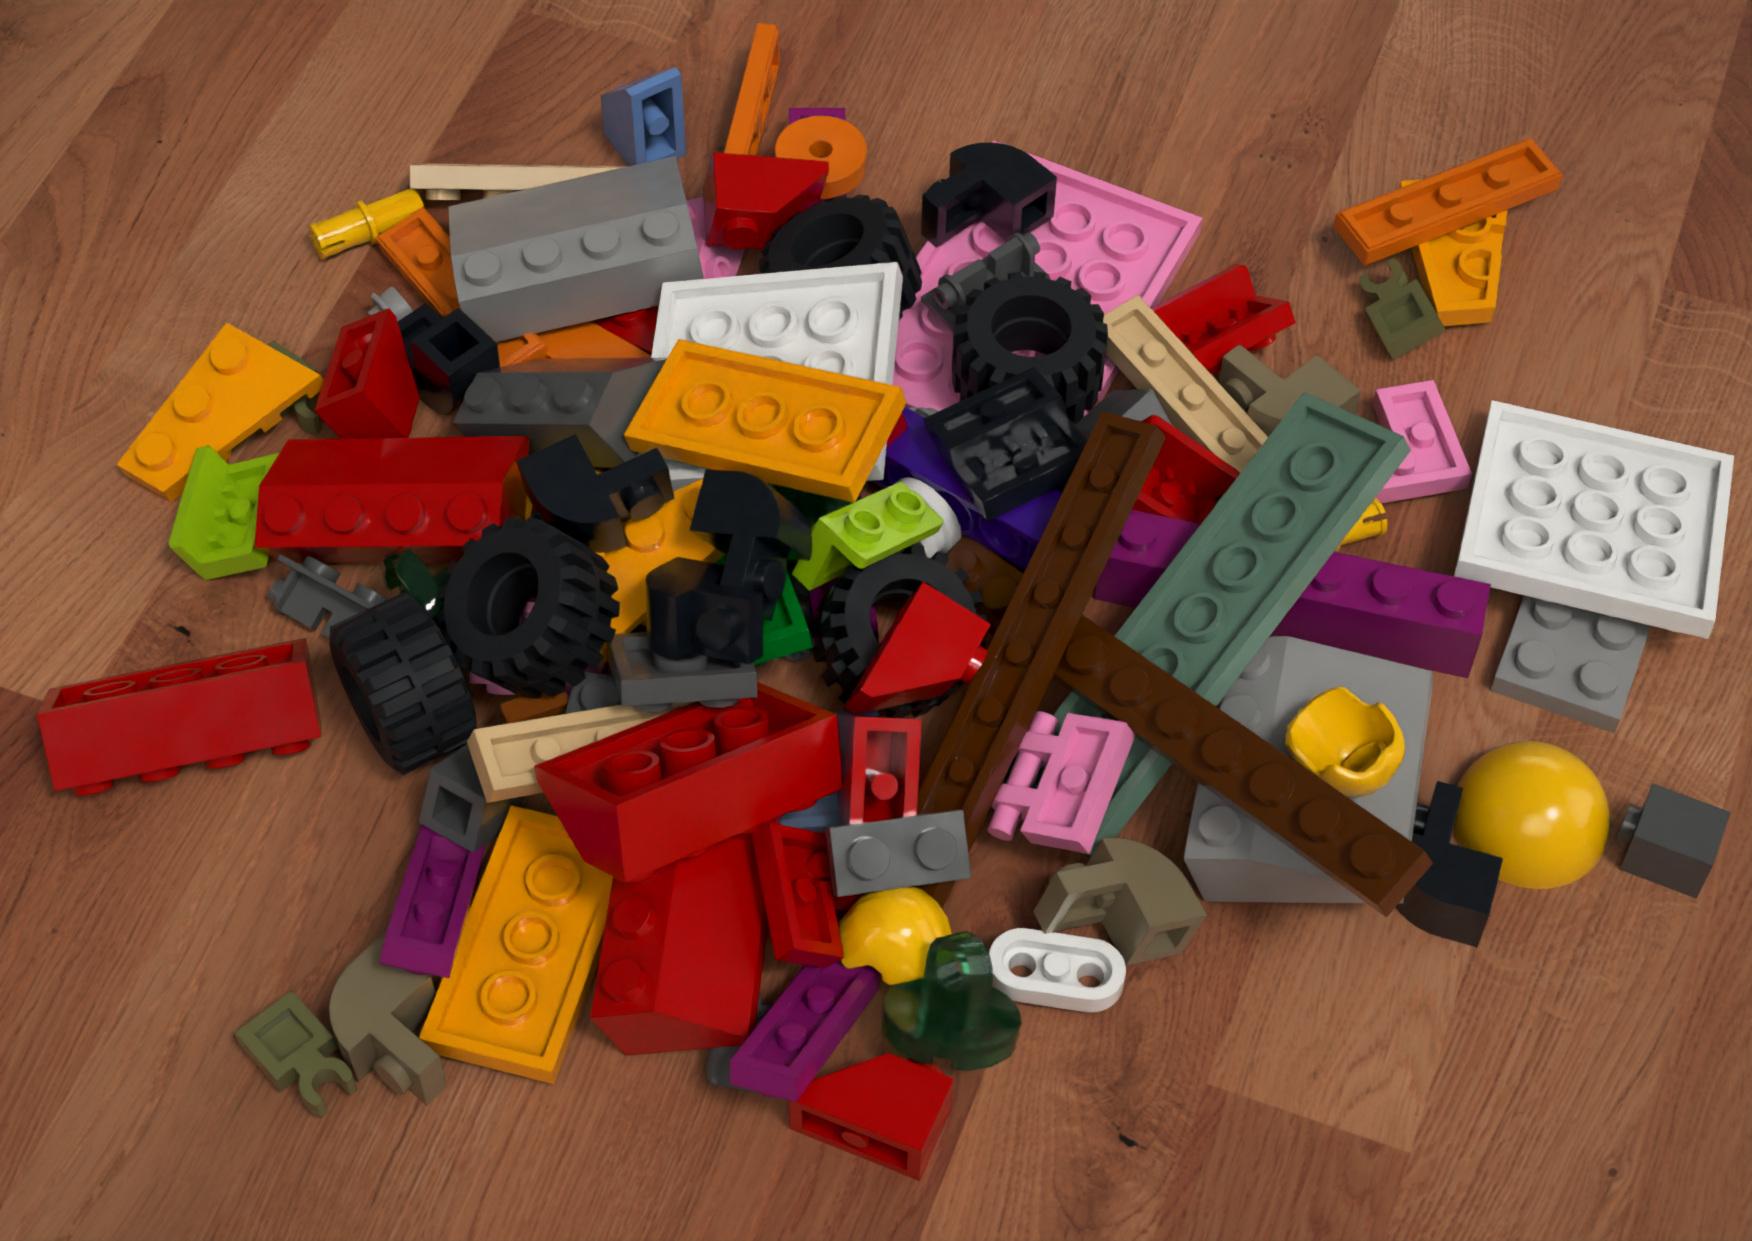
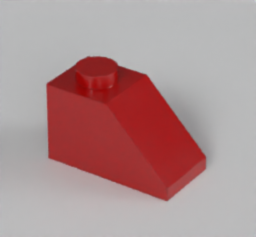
(755, 195)
(369, 381)
(922, 653)
(878, 767)
(878, 1111)

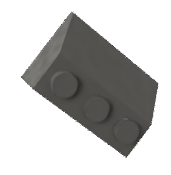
(561, 399)

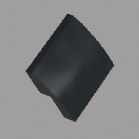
(1008, 443)

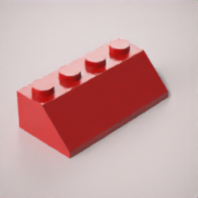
(380, 494)
(180, 717)
(692, 780)
(684, 954)

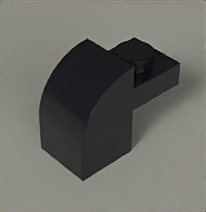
(992, 185)
(446, 355)
(591, 504)
(755, 529)
(699, 616)
(1460, 885)

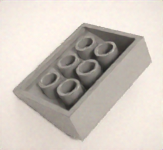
(572, 249)
(1235, 856)

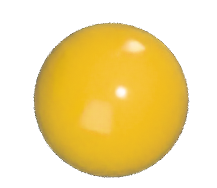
(1535, 812)

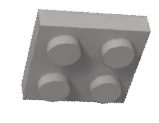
(1571, 661)

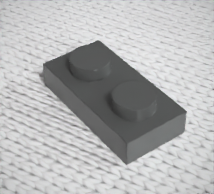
(897, 852)

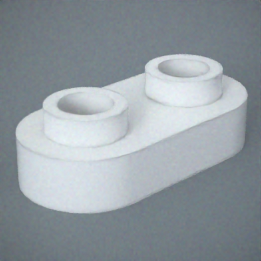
(1056, 967)

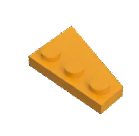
(218, 404)

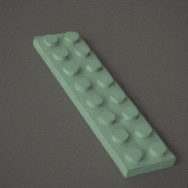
(1248, 567)

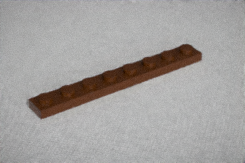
(1039, 624)

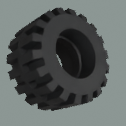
(844, 235)
(1035, 317)
(494, 585)
(845, 621)
(403, 683)

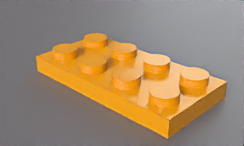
(766, 419)
(523, 953)

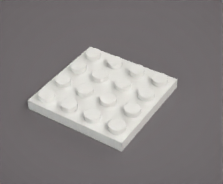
(810, 318)
(1598, 519)

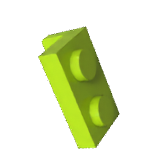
(219, 515)
(866, 533)

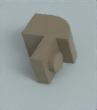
(1269, 397)
(1134, 895)
(374, 1020)

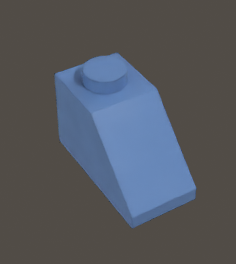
(646, 117)

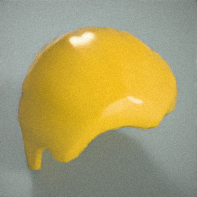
(1346, 742)
(892, 932)

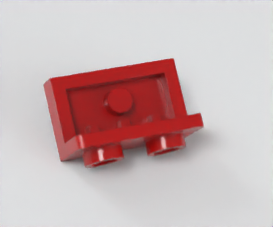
(1223, 314)
(1183, 477)

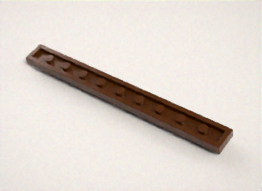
(1216, 749)

